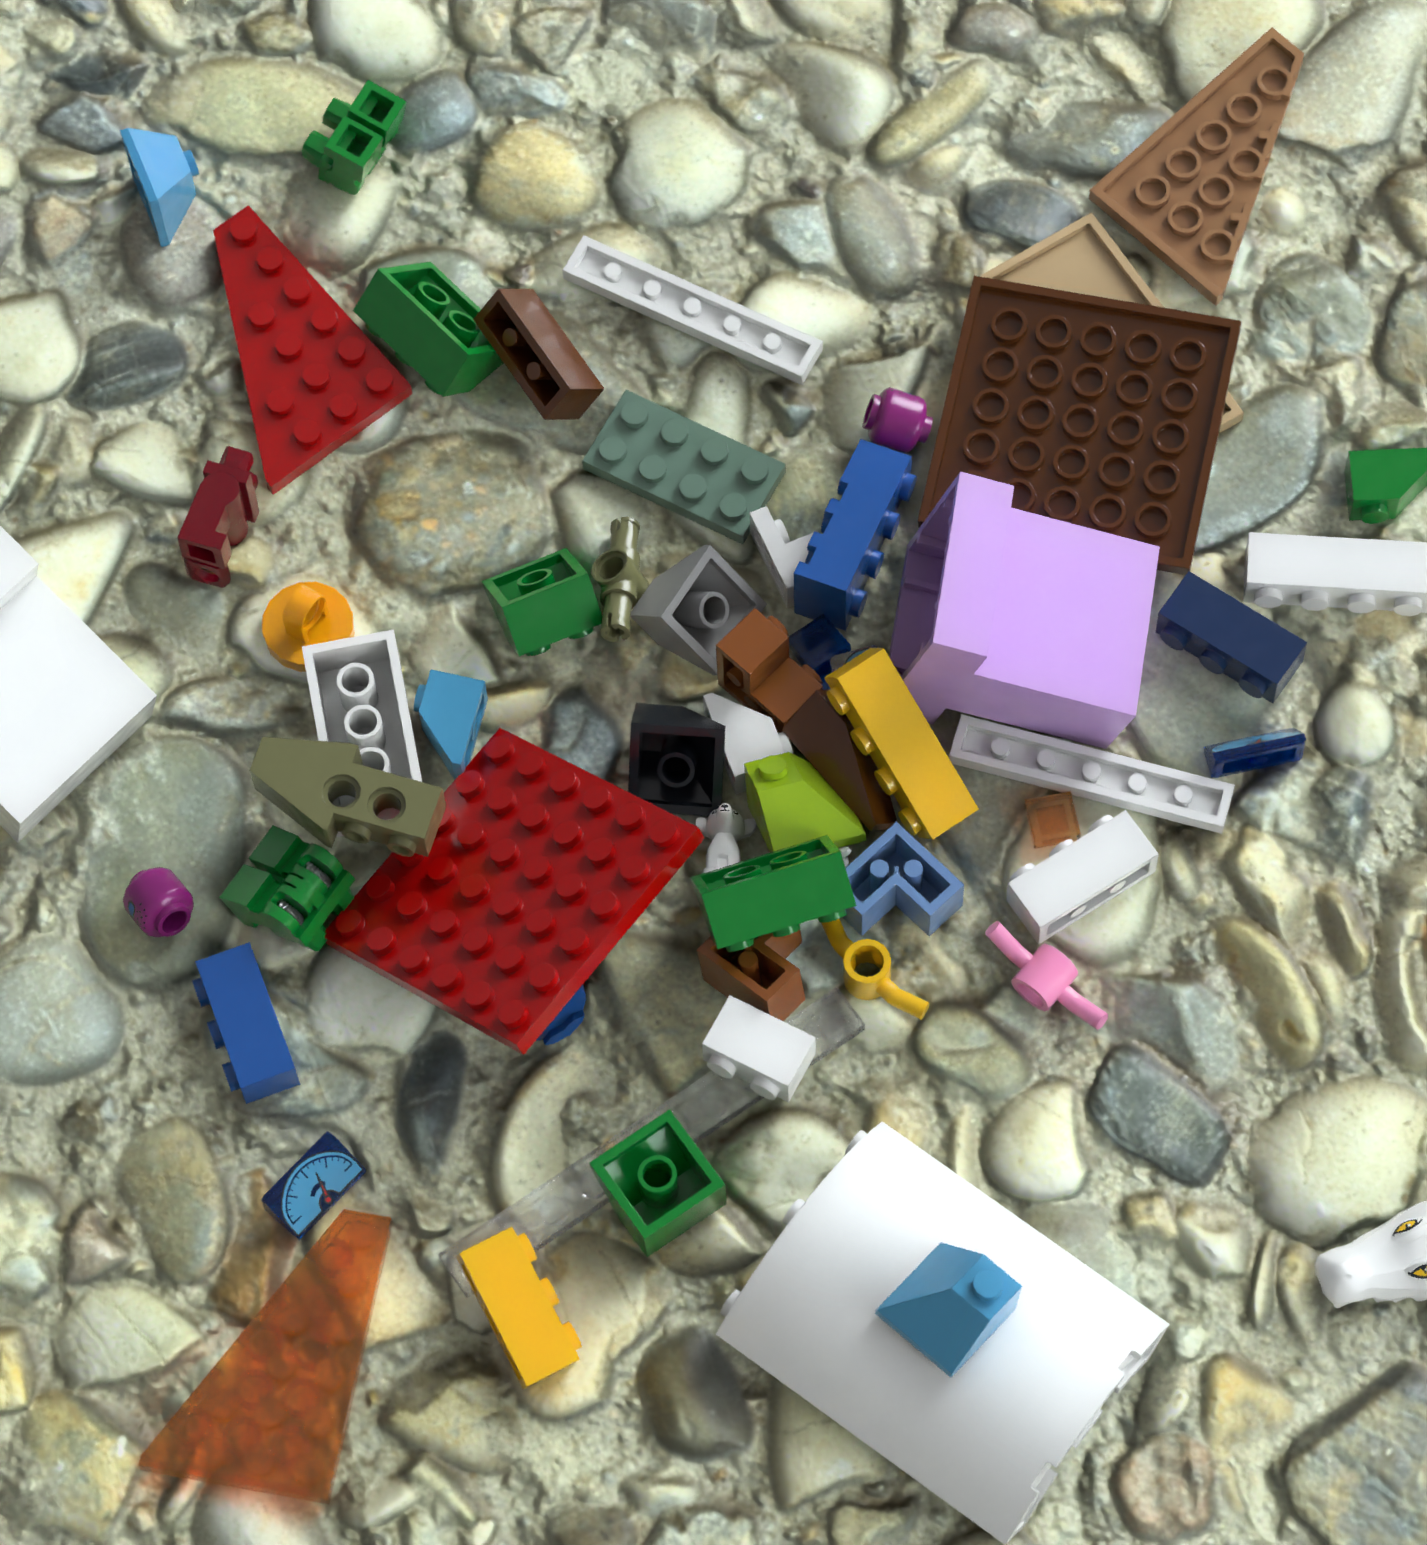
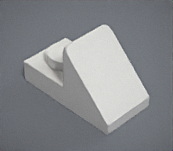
(777, 551)

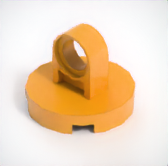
(303, 617)

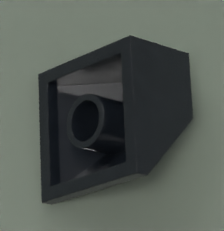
(676, 759)

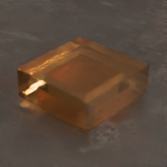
(1052, 819)

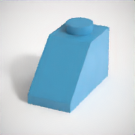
(451, 716)

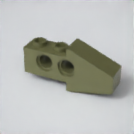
(311, 774)

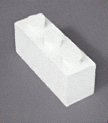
(1081, 875)

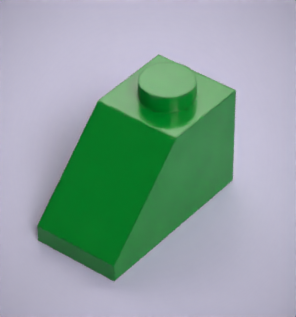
(1383, 482)

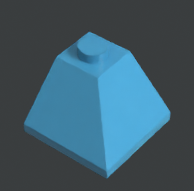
(162, 178)
(951, 1305)

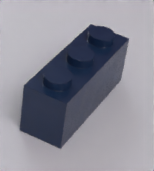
(1230, 638)

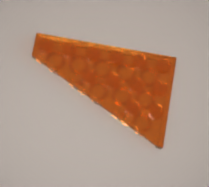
(285, 1388)

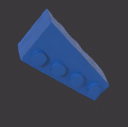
(853, 535)

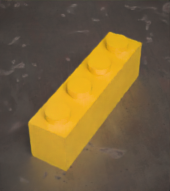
(900, 743)

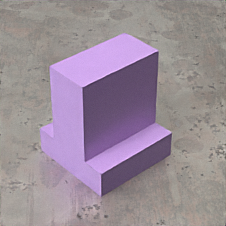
(1023, 617)

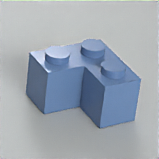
(904, 875)

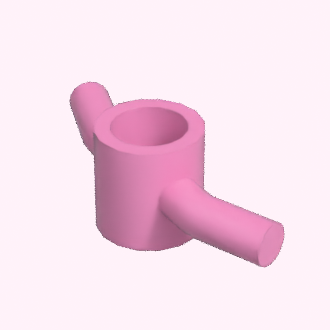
(1045, 977)

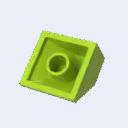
(797, 804)

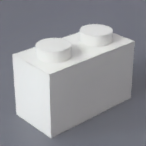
(758, 1050)

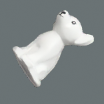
(725, 829)

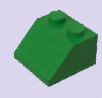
(544, 602)
(659, 1182)

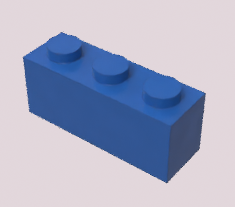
(245, 1024)

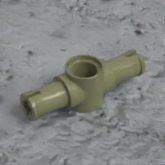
(619, 579)

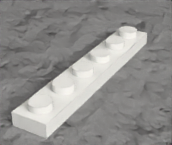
(693, 310)
(1091, 773)

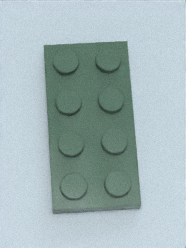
(683, 466)

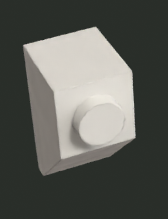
(747, 736)

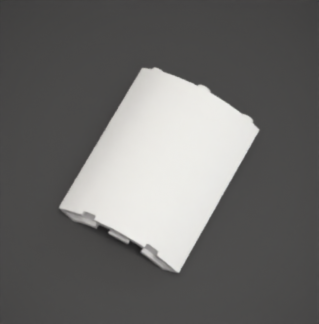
(1016, 1402)

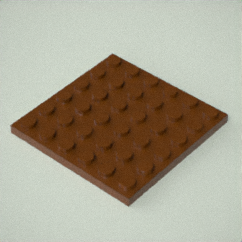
(1088, 411)

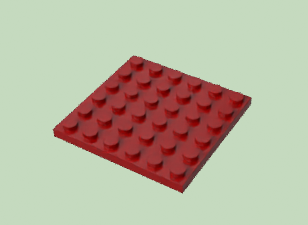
(519, 890)

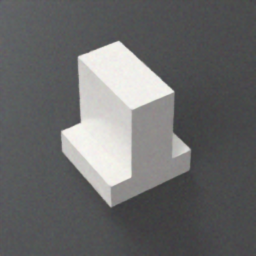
(60, 696)

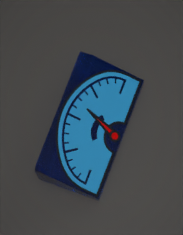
(1255, 752)
(312, 1185)

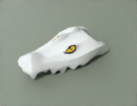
(1380, 1264)

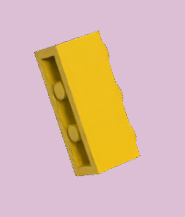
(519, 1306)

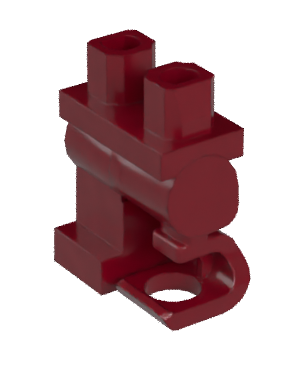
(219, 517)

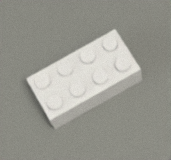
(364, 702)

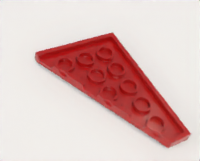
(302, 358)

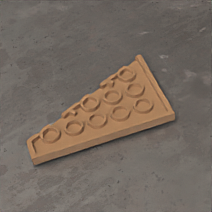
(1201, 171)

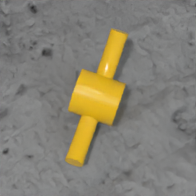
(872, 986)

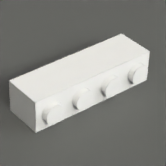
(1336, 573)

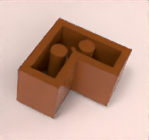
(760, 673)
(756, 973)

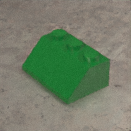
(428, 326)
(774, 893)

